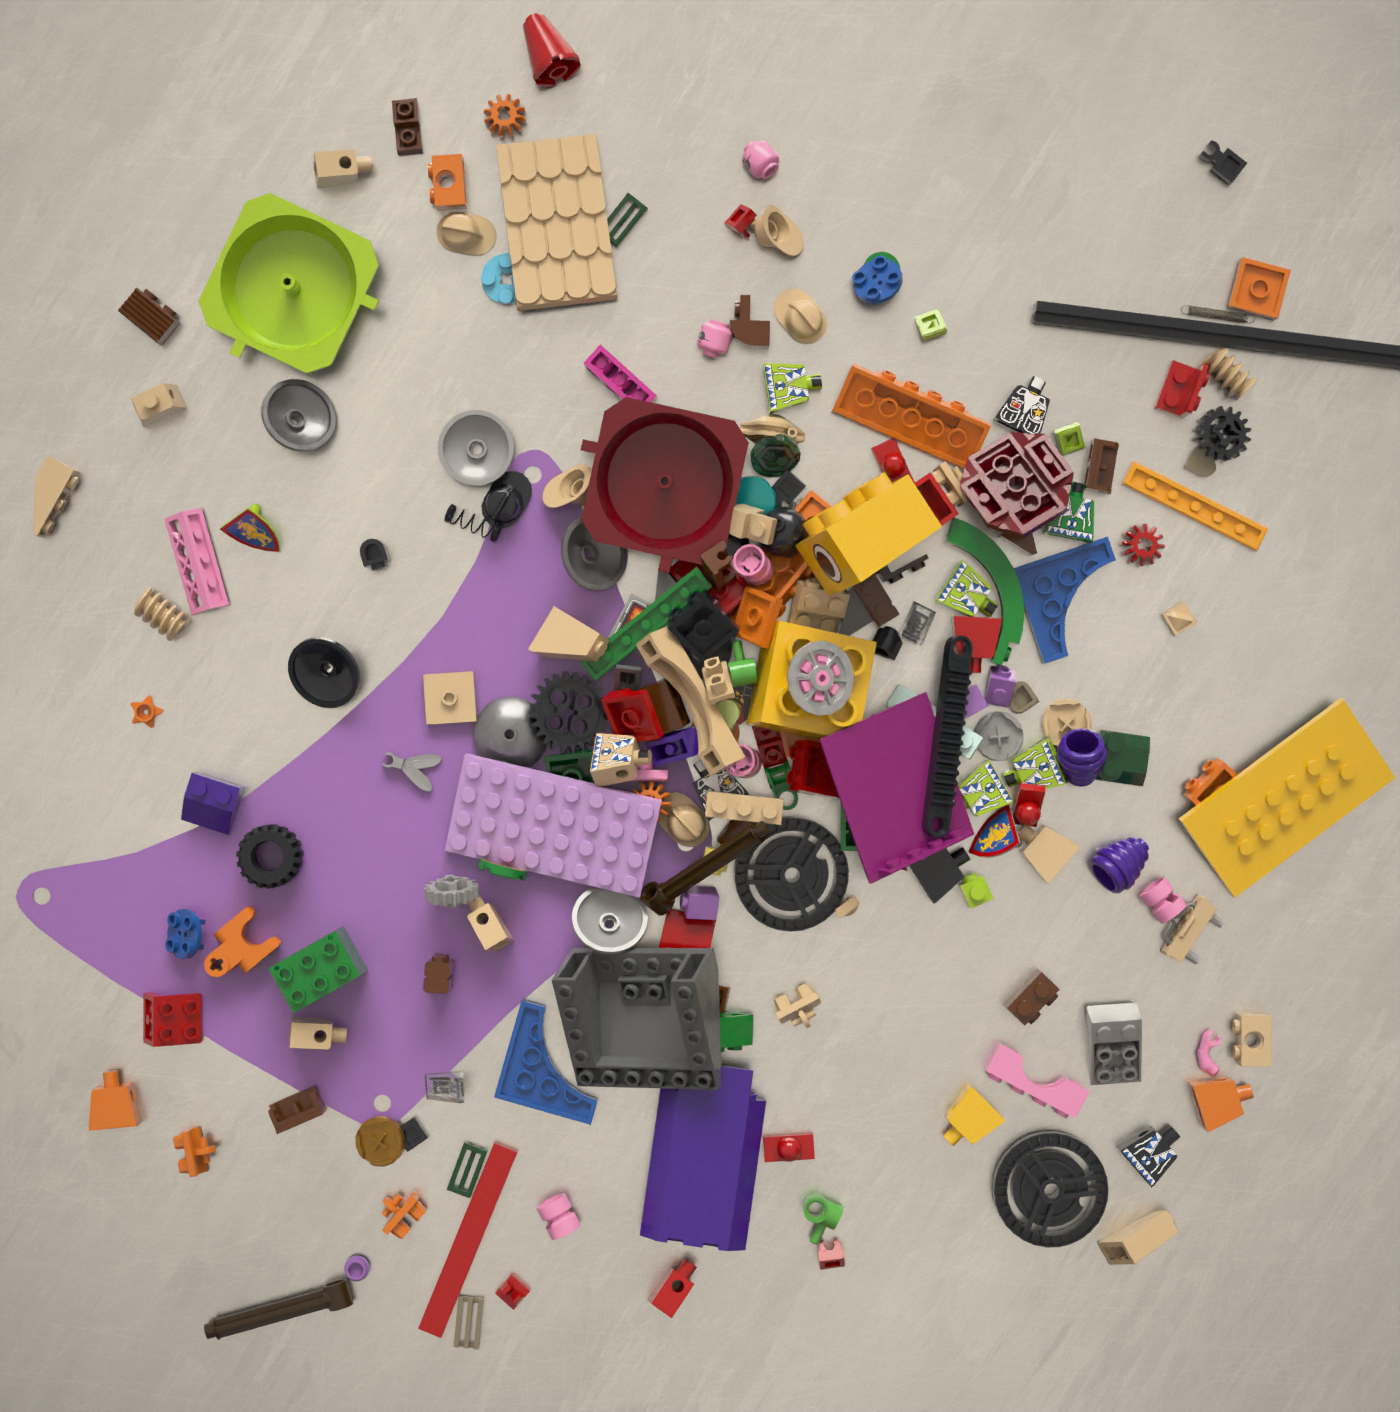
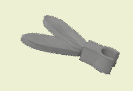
(411, 768)

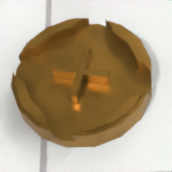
(380, 1141)

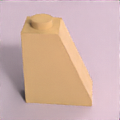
(568, 639)
(1138, 1238)

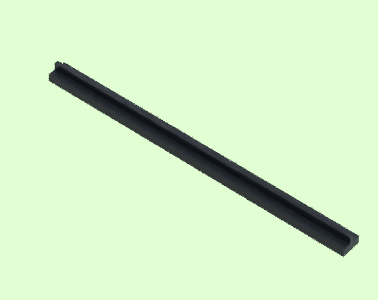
(1217, 333)

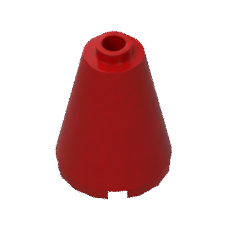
(548, 52)

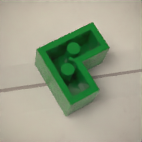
(735, 1030)

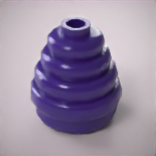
(1081, 756)
(1120, 864)

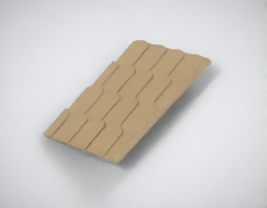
(556, 222)

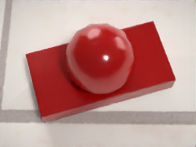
(891, 460)
(1028, 804)
(788, 1147)

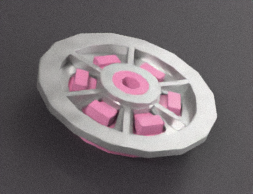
(820, 678)

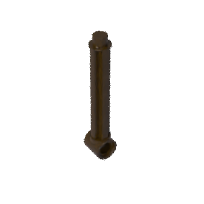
(662, 896)
(333, 1296)

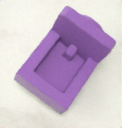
(1000, 686)

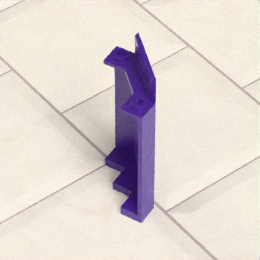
(704, 1164)

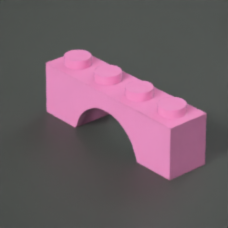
(1063, 1095)

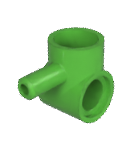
(742, 670)
(827, 1217)

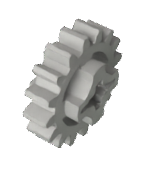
(451, 891)

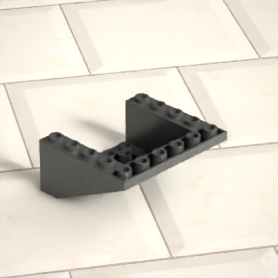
(642, 1017)

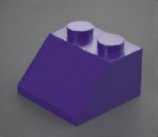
(211, 802)

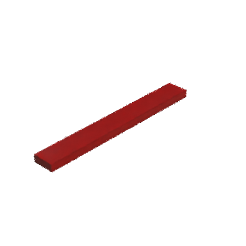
(467, 1239)

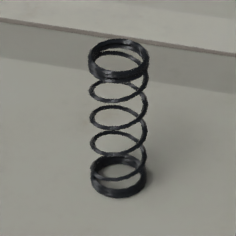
(494, 534)

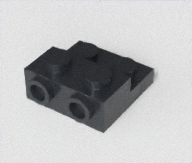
(702, 624)

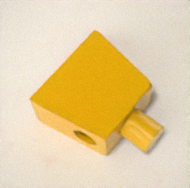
(971, 1117)

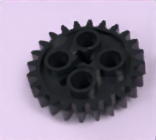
(546, 707)

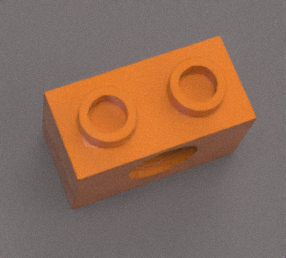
(454, 196)

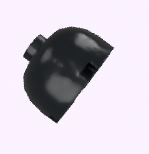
(788, 532)

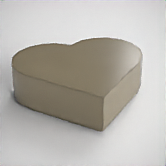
(1199, 463)
(1022, 698)

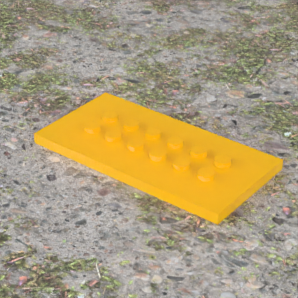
(1287, 797)

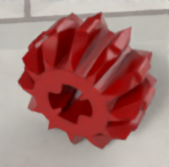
(1141, 554)

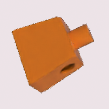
(1219, 1101)
(113, 1104)

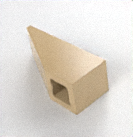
(51, 488)

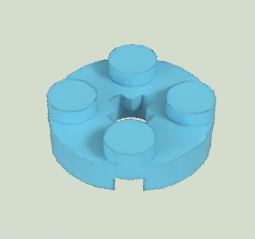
(491, 280)

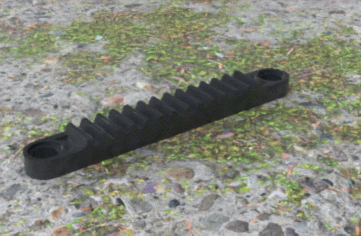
(947, 736)

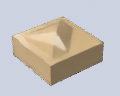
(1179, 618)
(847, 907)

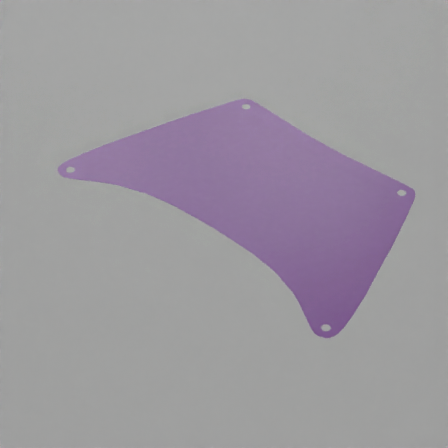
(369, 853)

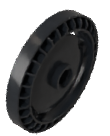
(804, 888)
(1063, 1204)

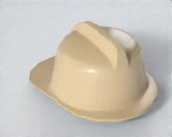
(778, 231)
(466, 233)
(800, 316)
(568, 487)
(685, 821)

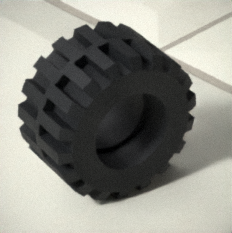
(248, 856)

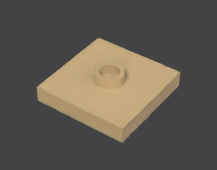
(450, 697)

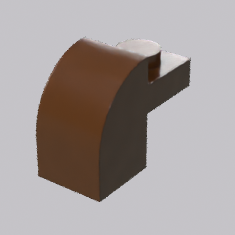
(747, 332)

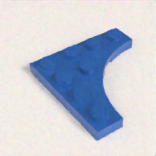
(1049, 589)
(531, 1077)

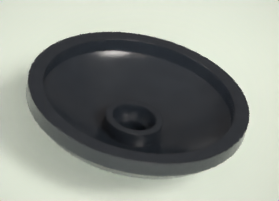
(316, 679)

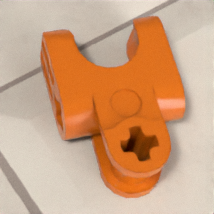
(236, 948)

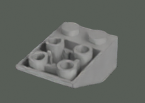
(1114, 1043)

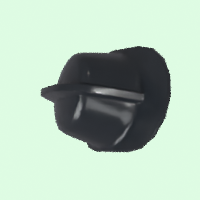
(506, 499)

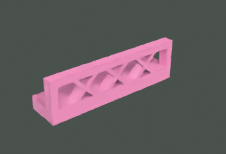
(199, 559)

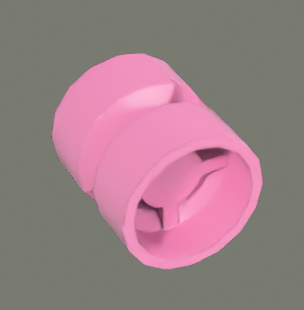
(753, 564)
(747, 766)
(1163, 900)
(558, 1216)

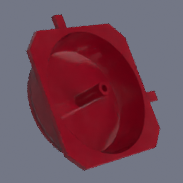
(663, 480)

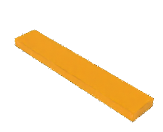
(1194, 506)

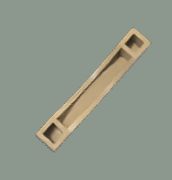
(715, 741)

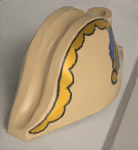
(770, 426)

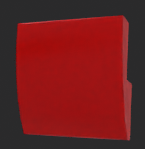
(686, 933)

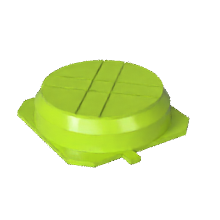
(289, 284)

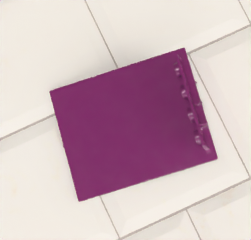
(882, 787)

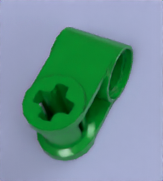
(779, 783)

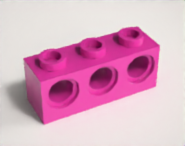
(617, 376)

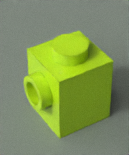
(975, 890)

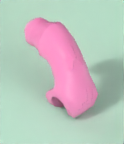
(1205, 1061)

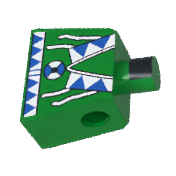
(1078, 519)

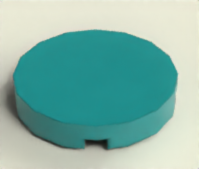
(756, 493)

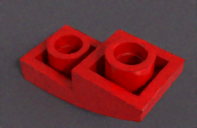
(769, 746)

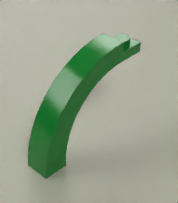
(1004, 578)

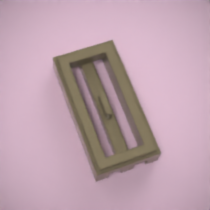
(467, 1343)

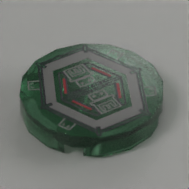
(775, 455)

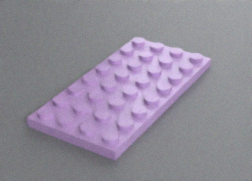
(553, 825)

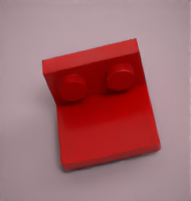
(1181, 389)
(172, 1019)

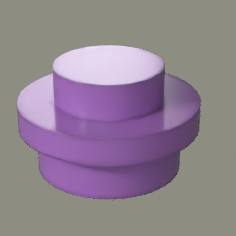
(356, 1268)

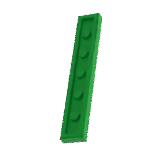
(646, 622)

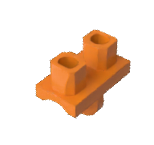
(195, 1150)
(396, 1224)

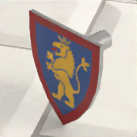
(996, 835)

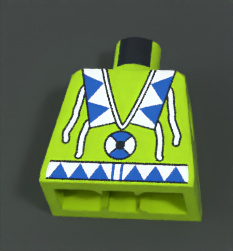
(788, 385)
(966, 592)
(1037, 767)
(984, 790)

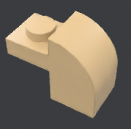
(752, 524)

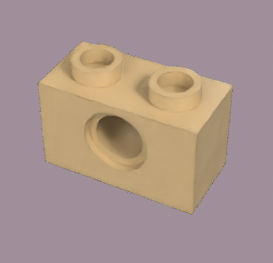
(1261, 1052)

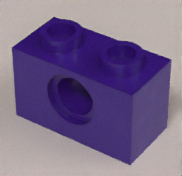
(674, 746)

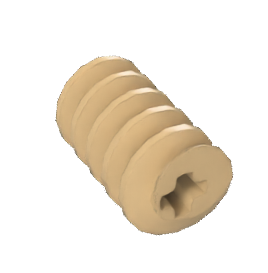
(1229, 373)
(160, 615)

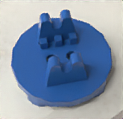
(887, 273)
(184, 933)

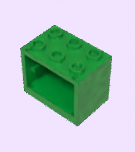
(318, 969)

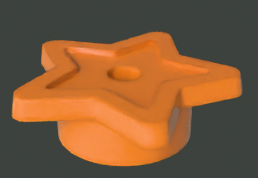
(139, 708)

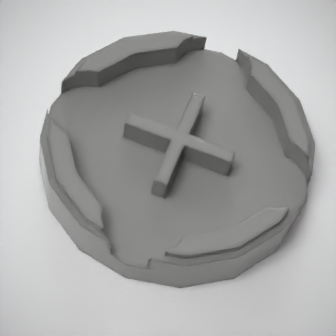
(1001, 736)

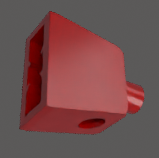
(983, 636)
(669, 1299)

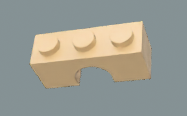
(744, 807)

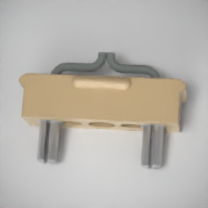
(1189, 929)

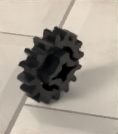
(1231, 426)

